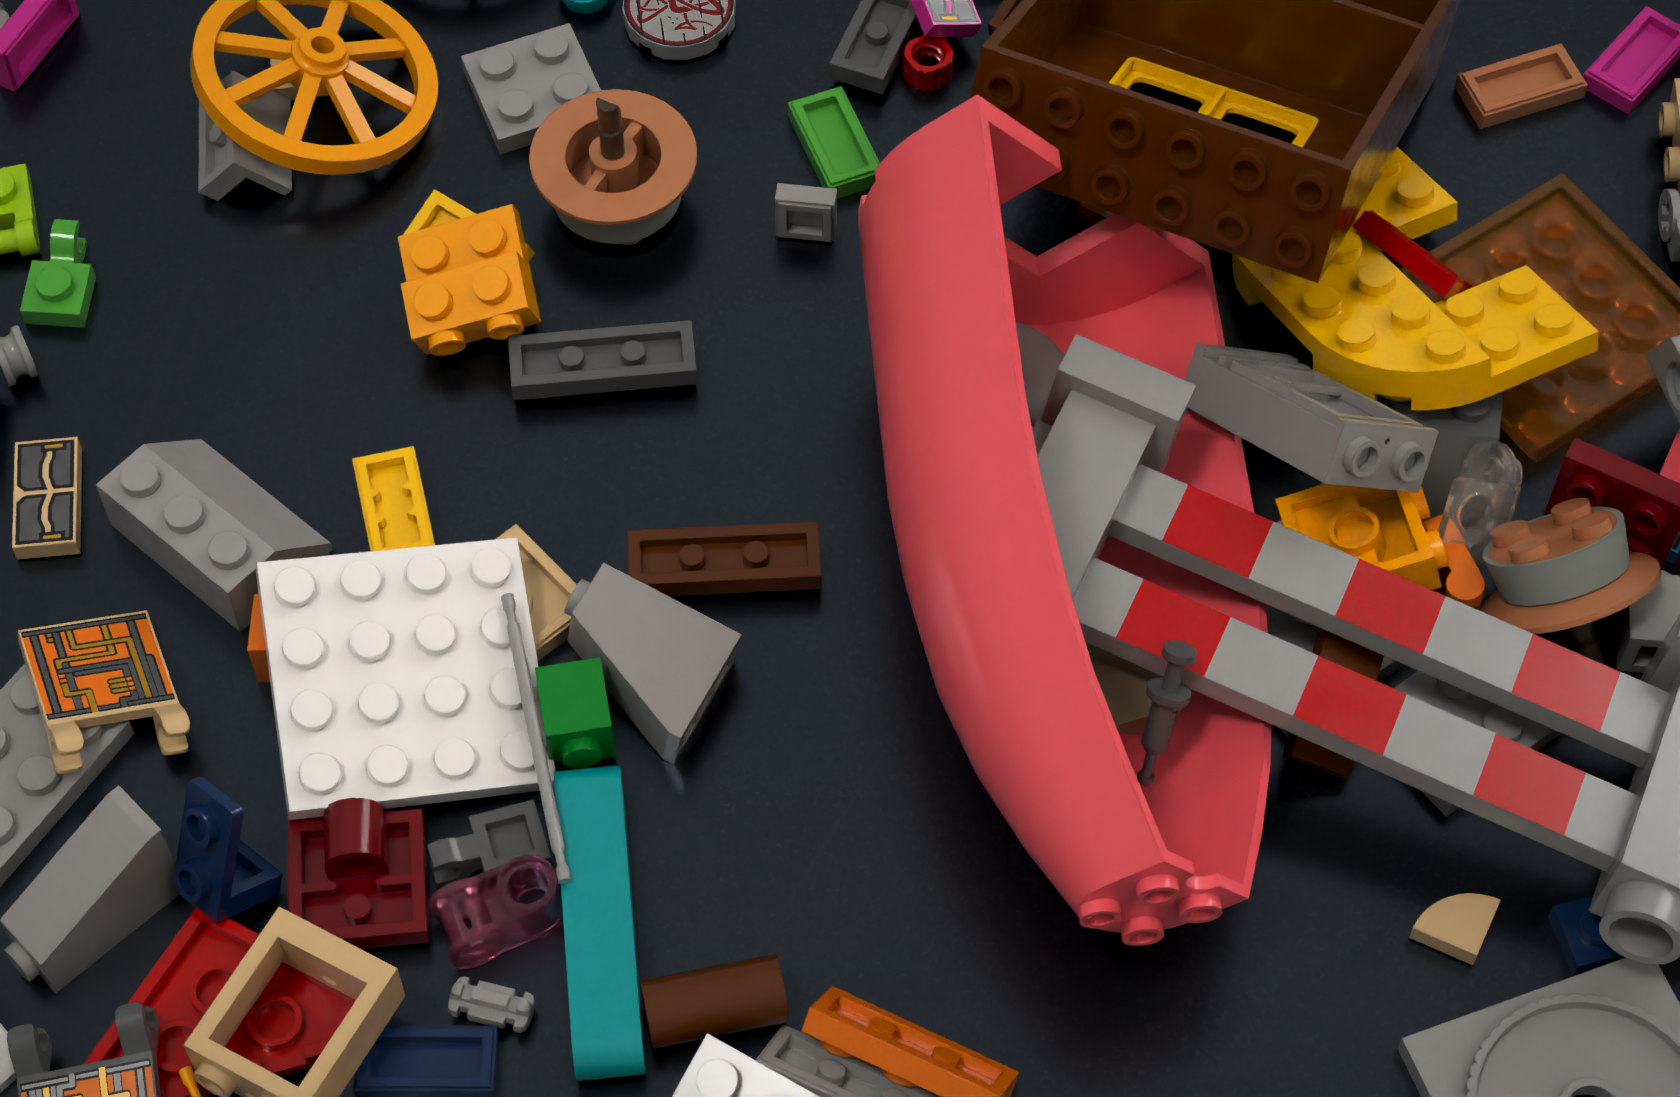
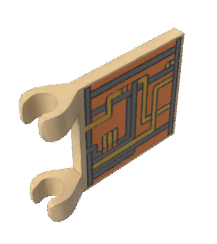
(100, 676)

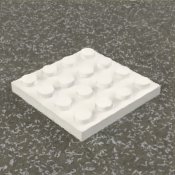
(398, 675)

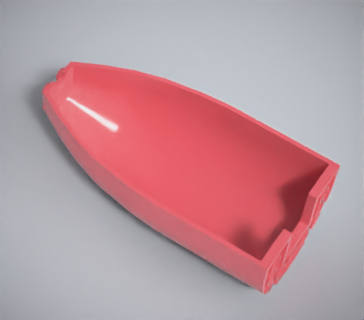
(983, 538)

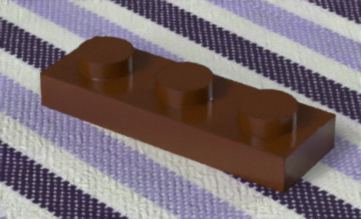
(727, 558)

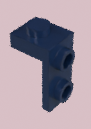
(212, 862)

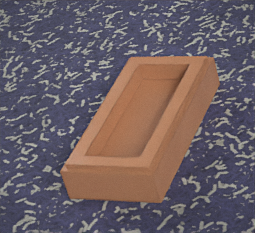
(1520, 86)

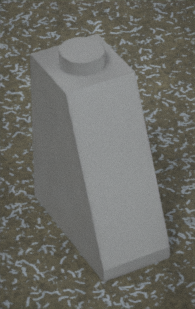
(654, 654)
(91, 893)

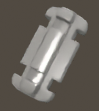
(491, 1004)

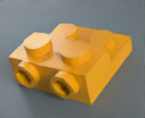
(467, 281)
(1371, 525)

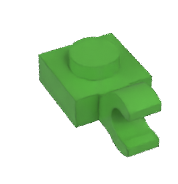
(62, 288)

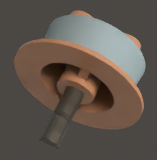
(614, 164)
(1566, 572)

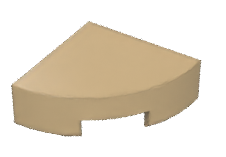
(1456, 924)

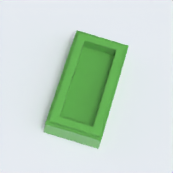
(834, 141)

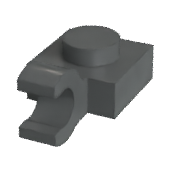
(493, 840)

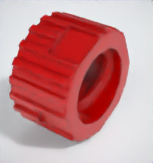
(928, 77)

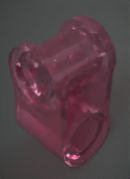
(492, 909)

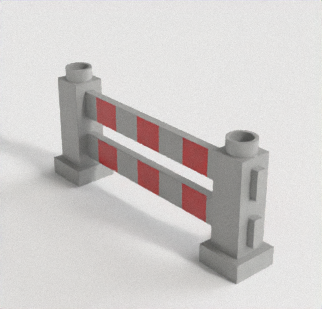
(1103, 477)

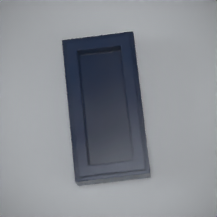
(430, 1062)

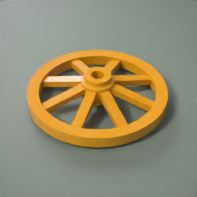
(316, 65)

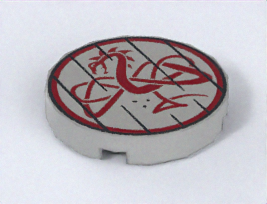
(679, 26)

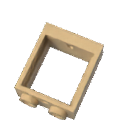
(323, 957)

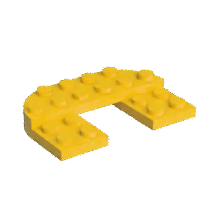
(1393, 341)

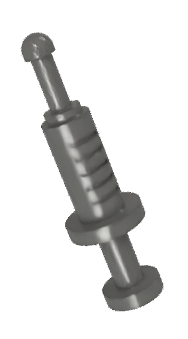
(1167, 697)

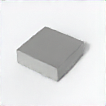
(806, 212)

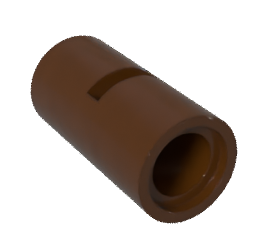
(714, 1001)

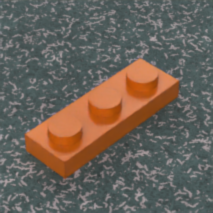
(904, 1049)

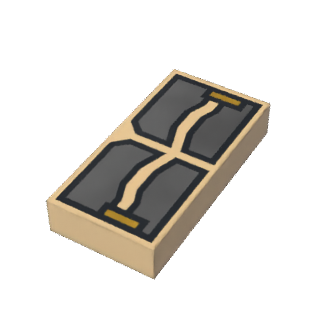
(47, 498)

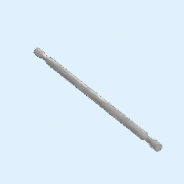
(536, 739)

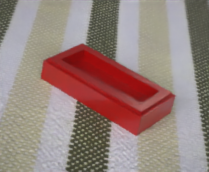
(1410, 255)

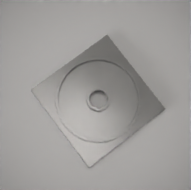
(1584, 1035)

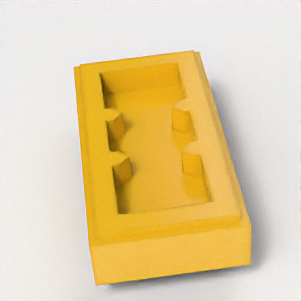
(393, 500)

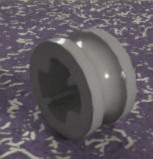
(15, 357)

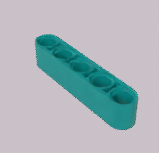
(599, 925)

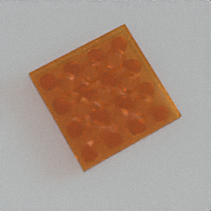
(1601, 277)

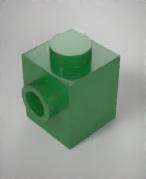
(575, 713)

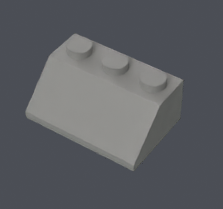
(204, 522)

